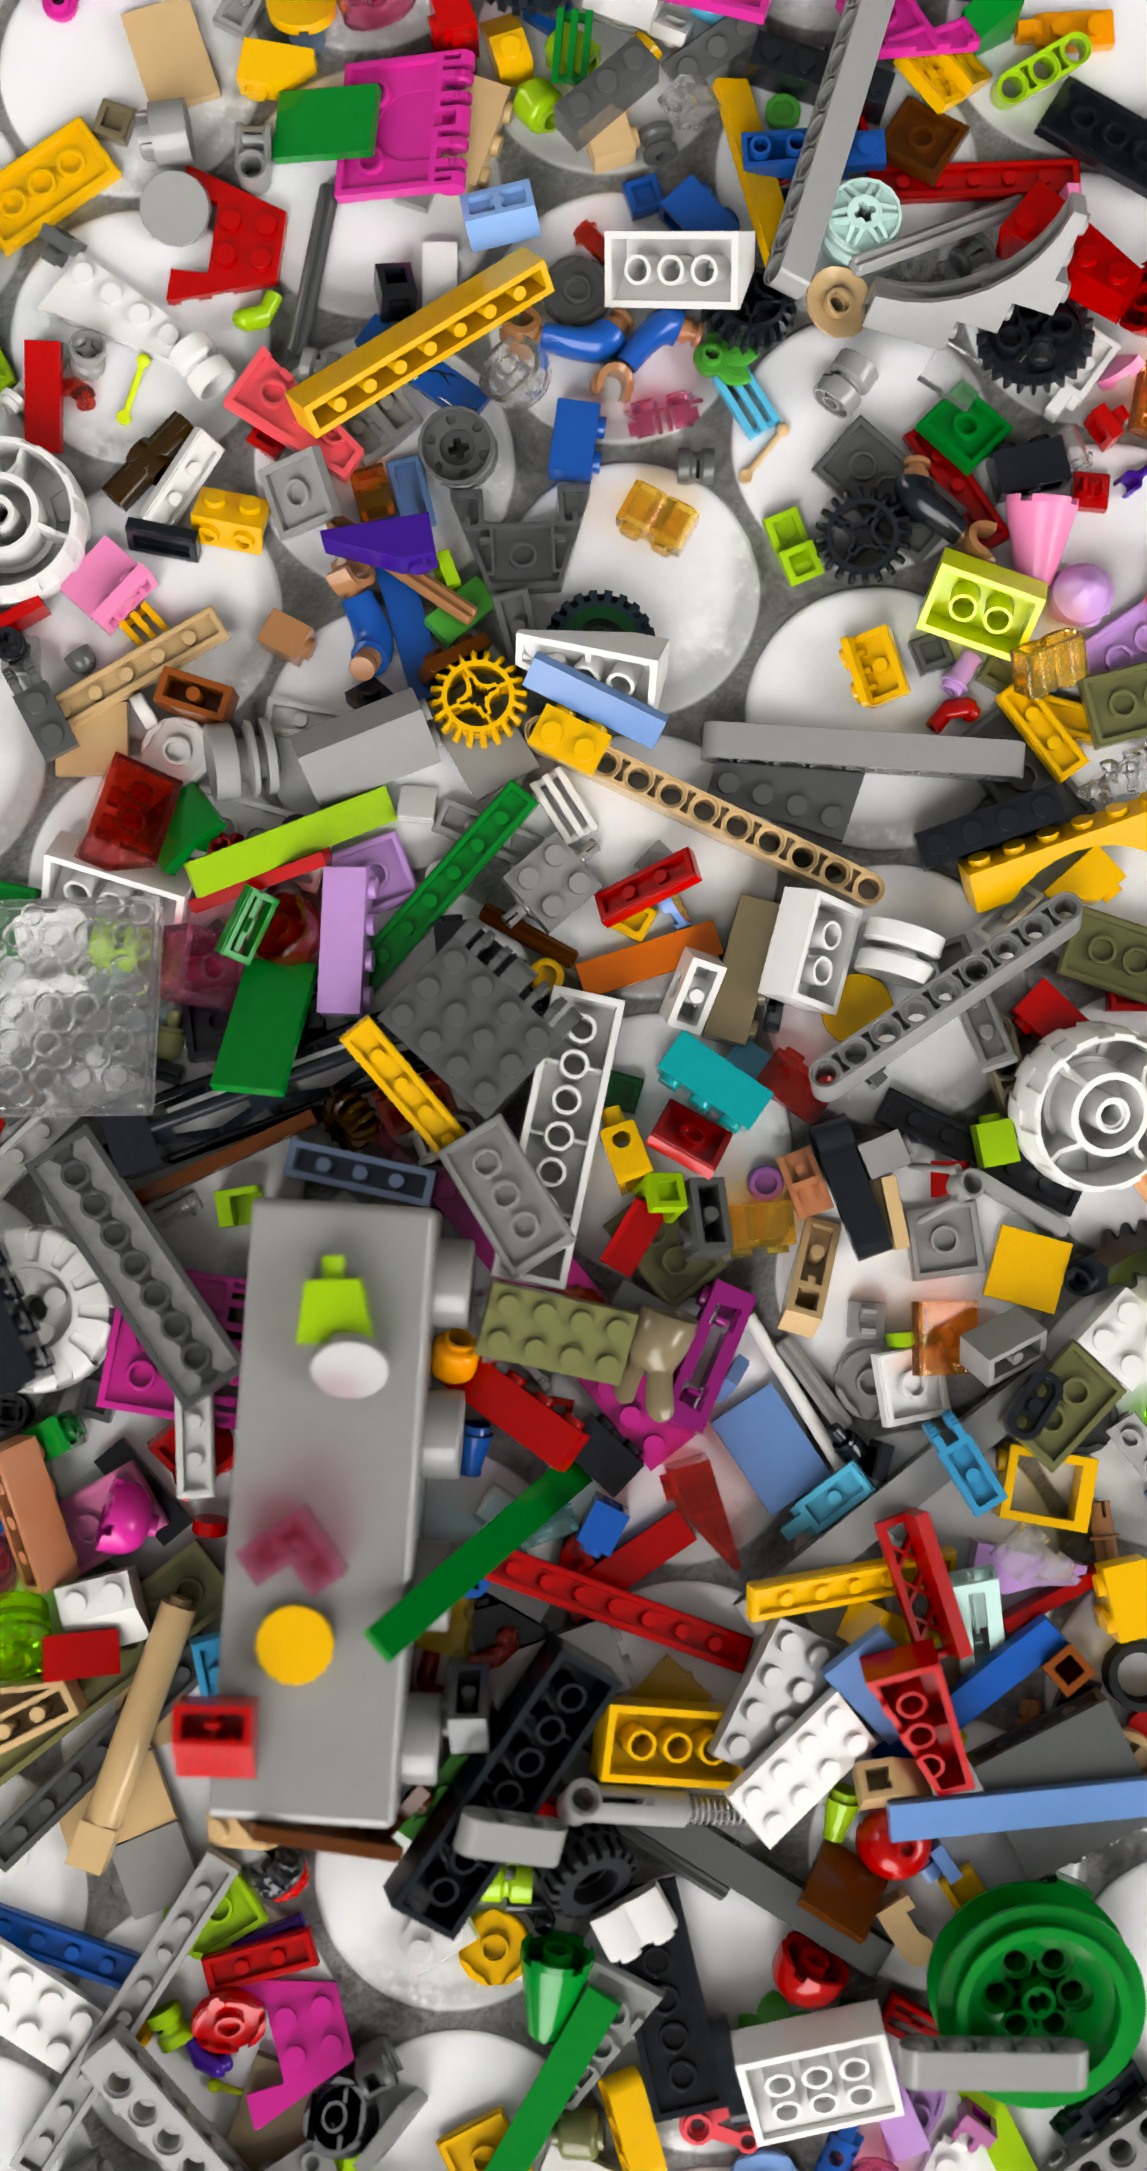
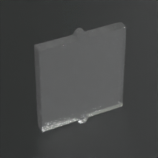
(955, 375)

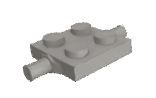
(551, 883)

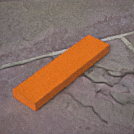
(646, 959)

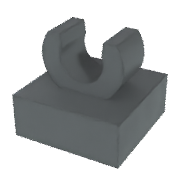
(60, 245)

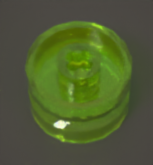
(22, 1626)

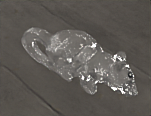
(1119, 779)

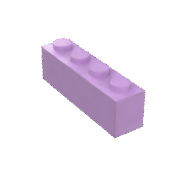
(346, 941)

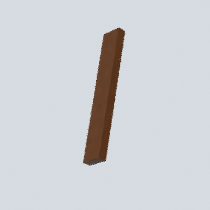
(228, 1157)

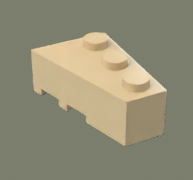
(35, 1707)

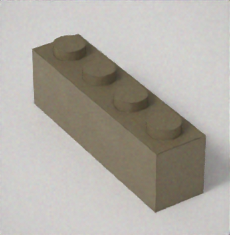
(745, 958)

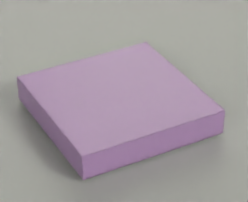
(388, 863)

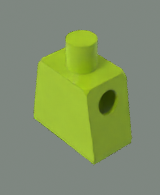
(333, 1304)

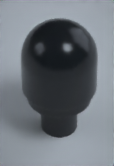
(848, 1444)

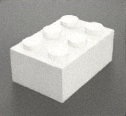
(810, 950)

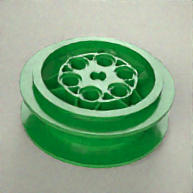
(1032, 1916)

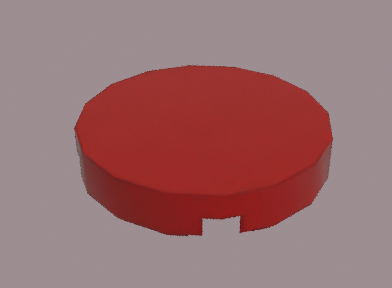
(228, 2021)

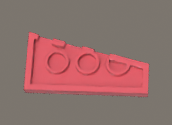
(261, 402)

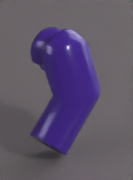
(206, 2062)

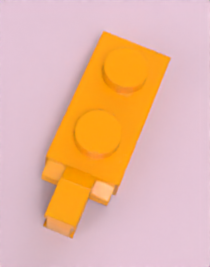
(1052, 26)

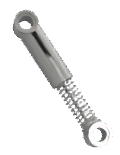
(643, 1806)

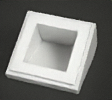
(417, 804)

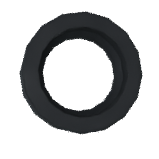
(1109, 1669)

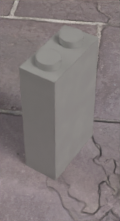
(367, 747)
(588, 1635)

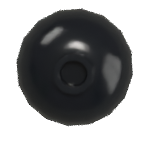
(340, 2119)

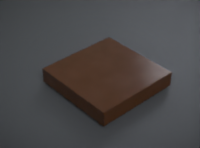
(922, 140)
(842, 1891)

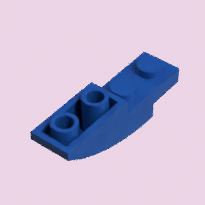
(777, 152)

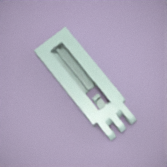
(980, 1607)

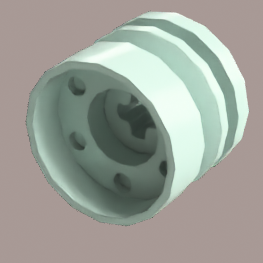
(850, 235)

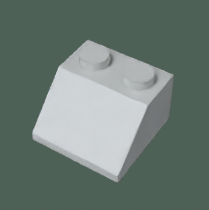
(105, 1602)

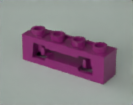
(727, 1300)

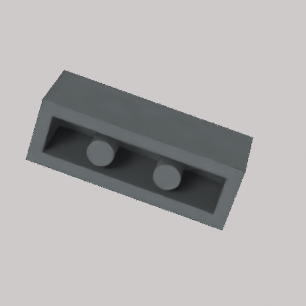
(606, 93)

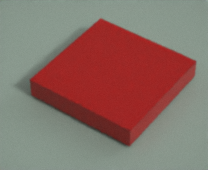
(689, 1139)

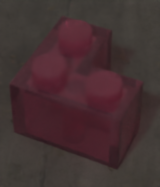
(298, 1542)

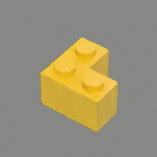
(1121, 1597)

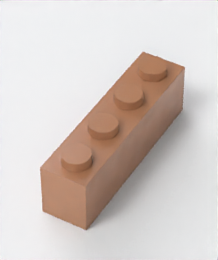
(33, 1517)

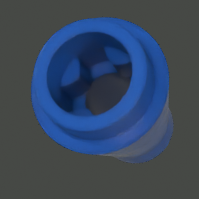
(475, 1447)

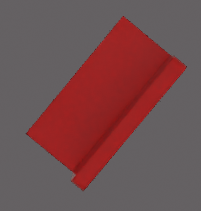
(631, 1238)
(80, 1655)

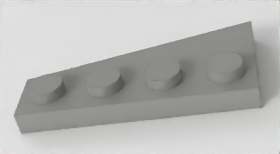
(638, 2002)

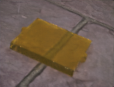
(457, 1638)
(671, 1682)

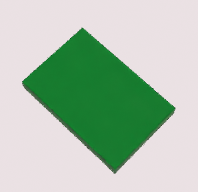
(326, 124)

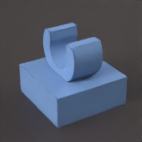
(940, 1863)

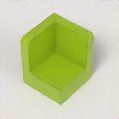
(664, 1194)
(236, 1204)

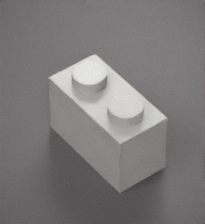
(1002, 1346)

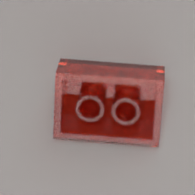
(128, 816)

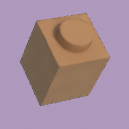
(287, 638)

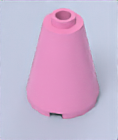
(1039, 532)

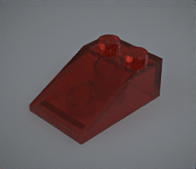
(699, 1501)

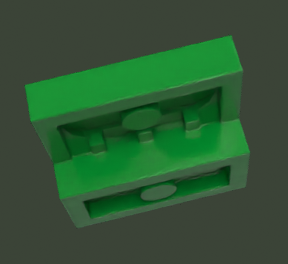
(192, 826)

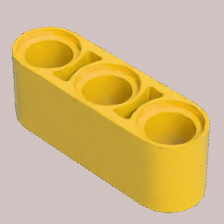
(631, 2121)

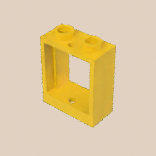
(1080, 1495)

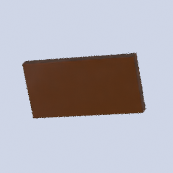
(336, 1839)

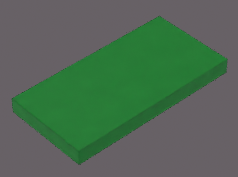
(264, 1028)

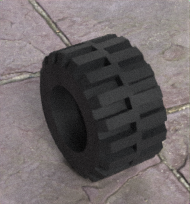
(590, 1871)

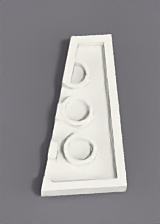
(103, 303)

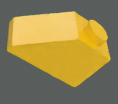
(508, 50)
(273, 67)
(1090, 878)

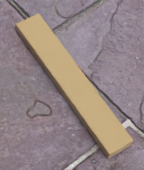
(141, 667)

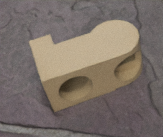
(907, 1936)

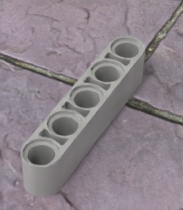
(993, 2063)

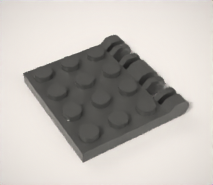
(474, 1023)

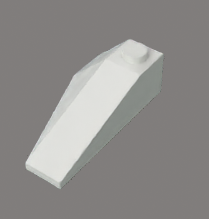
(621, 660)

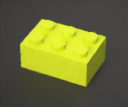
(981, 604)

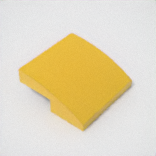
(944, 78)

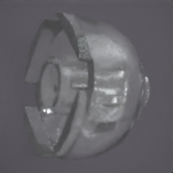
(516, 373)

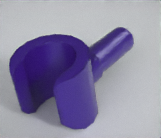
(1132, 480)

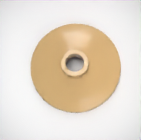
(843, 289)

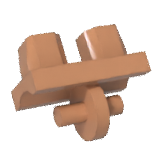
(804, 1182)

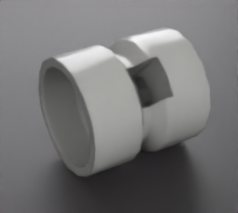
(849, 378)

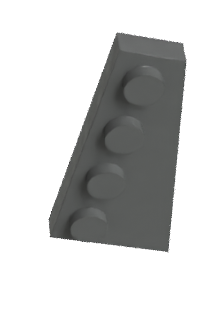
(795, 797)

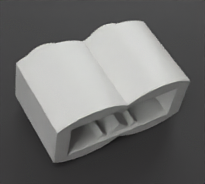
(634, 1922)

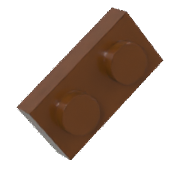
(438, 660)

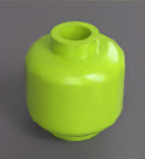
(535, 104)

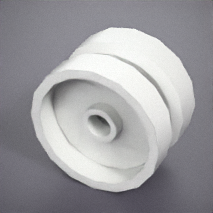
(899, 952)

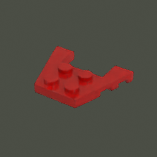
(244, 245)

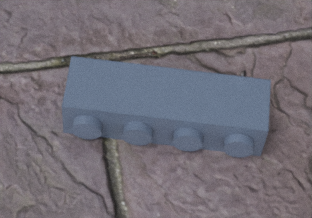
(360, 1173)

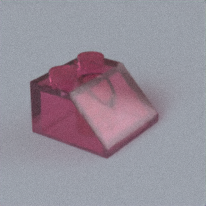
(196, 972)

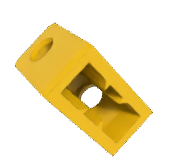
(627, 1163)

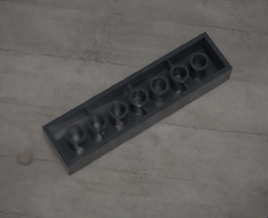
(528, 1754)

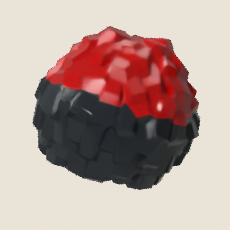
(283, 1874)

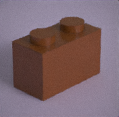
(195, 697)

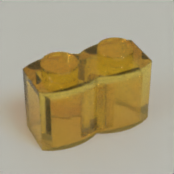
(657, 519)
(1049, 663)
(762, 1226)

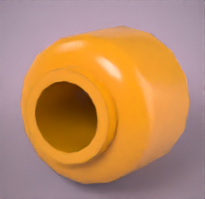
(454, 1356)

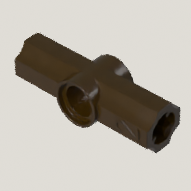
(147, 461)

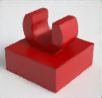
(1106, 426)
(1091, 490)

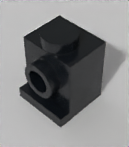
(395, 291)

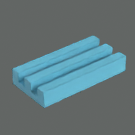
(759, 395)

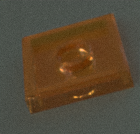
(937, 1335)

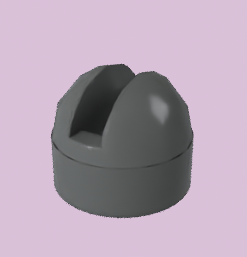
(81, 660)

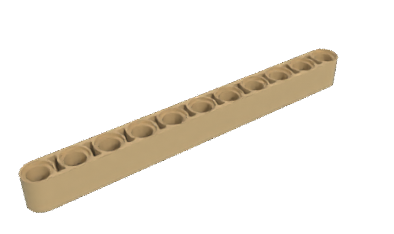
(722, 814)

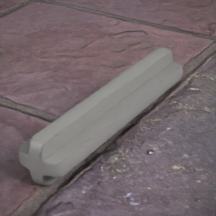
(812, 1382)

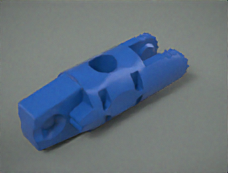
(845, 2141)

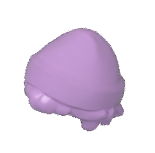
(1080, 595)

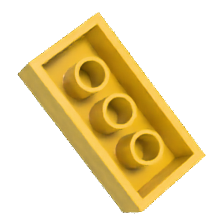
(660, 1744)

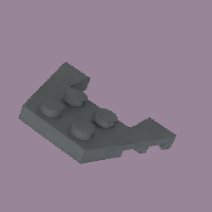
(522, 552)

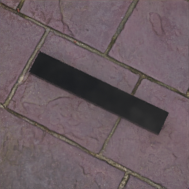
(955, 1142)

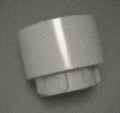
(165, 132)

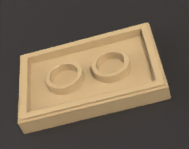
(171, 52)
(148, 1807)

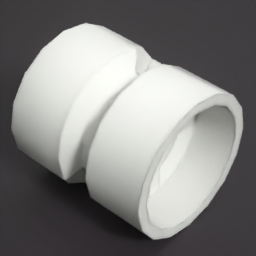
(206, 370)

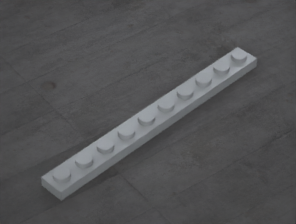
(130, 2006)

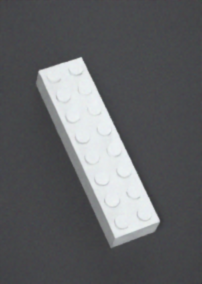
(565, 1117)

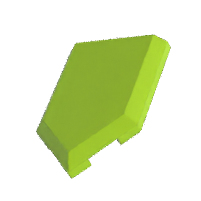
(233, 1918)

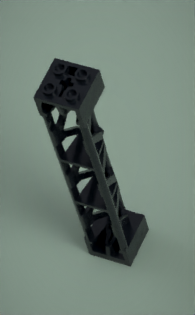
(140, 1140)

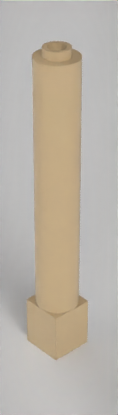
(103, 1818)

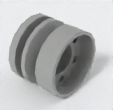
(241, 759)

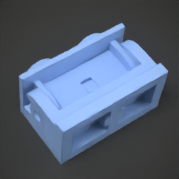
(500, 215)

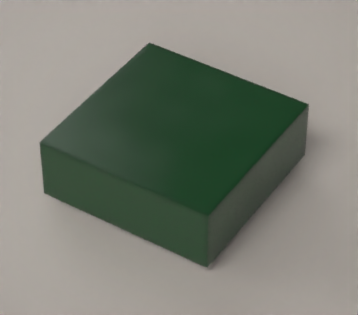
(623, 1091)

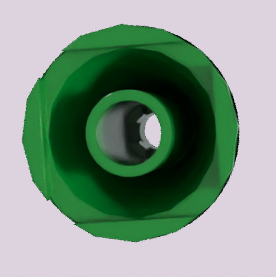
(553, 1981)

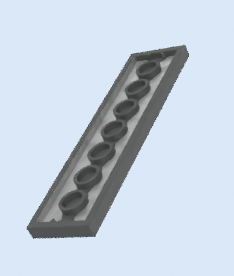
(136, 1267)

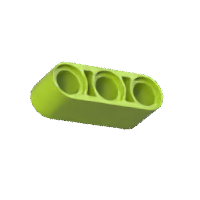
(1054, 60)

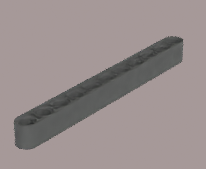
(752, 1878)

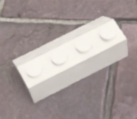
(678, 268)
(73, 878)

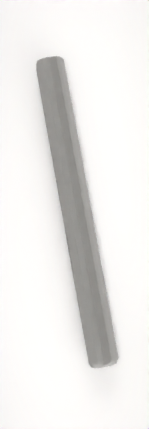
(933, 237)

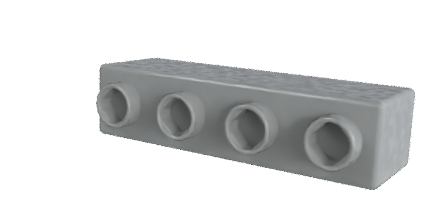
(358, 1730)

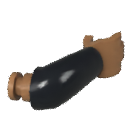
(926, 506)

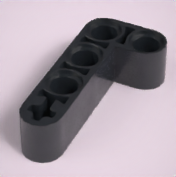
(849, 1186)

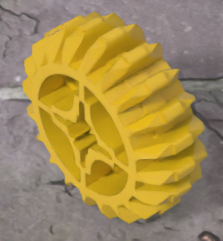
(464, 704)

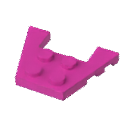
(913, 36)
(308, 2039)

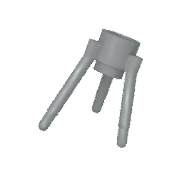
(960, 1186)

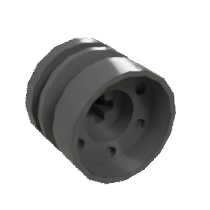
(439, 439)

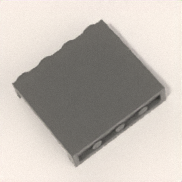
(1060, 1746)

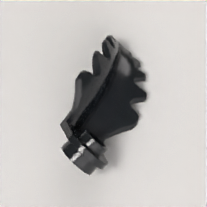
(1112, 1264)

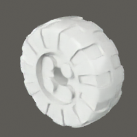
(43, 525)
(1084, 1106)
(76, 1301)

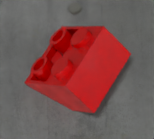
(215, 1736)

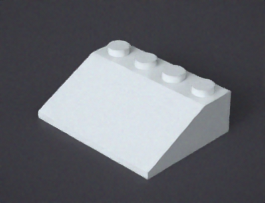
(816, 2073)

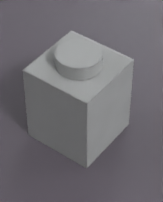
(885, 1154)

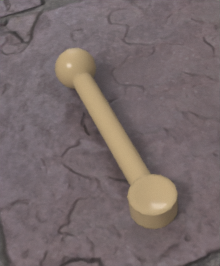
(745, 475)

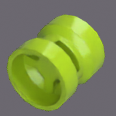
(171, 2027)

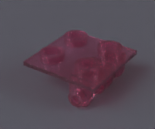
(677, 401)

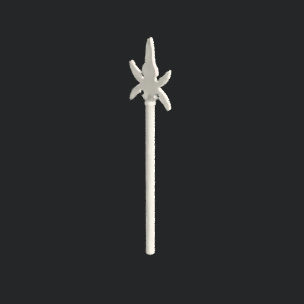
(814, 1425)

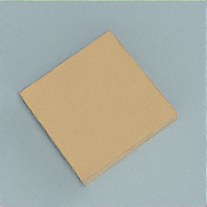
(98, 744)

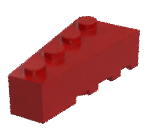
(1098, 270)
(917, 1701)

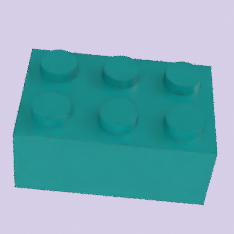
(713, 1083)

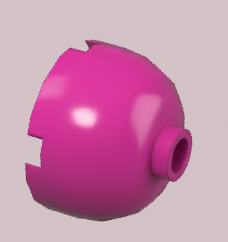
(126, 1518)

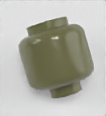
(579, 2134)

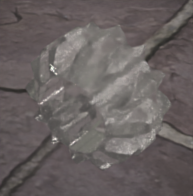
(925, 263)

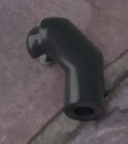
(538, 1912)

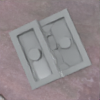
(383, 426)

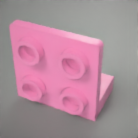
(108, 585)

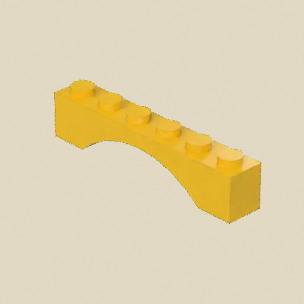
(1000, 874)

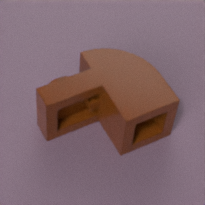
(1067, 1669)

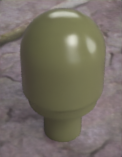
(171, 1037)

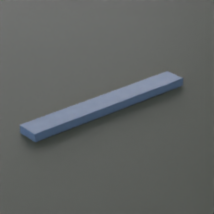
(1017, 1808)

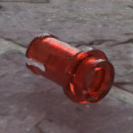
(591, 240)

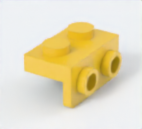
(230, 520)
(874, 667)
(570, 739)

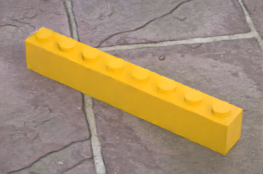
(419, 342)

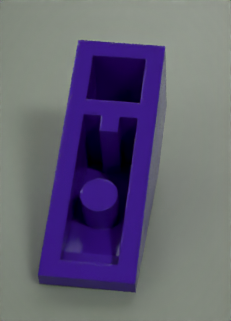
(391, 544)

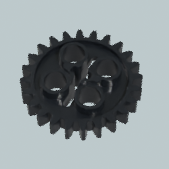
(1063, 351)

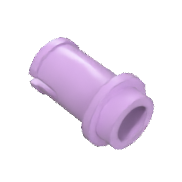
(956, 680)

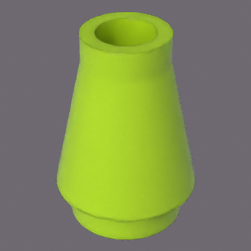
(839, 1812)

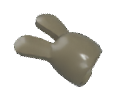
(658, 1347)

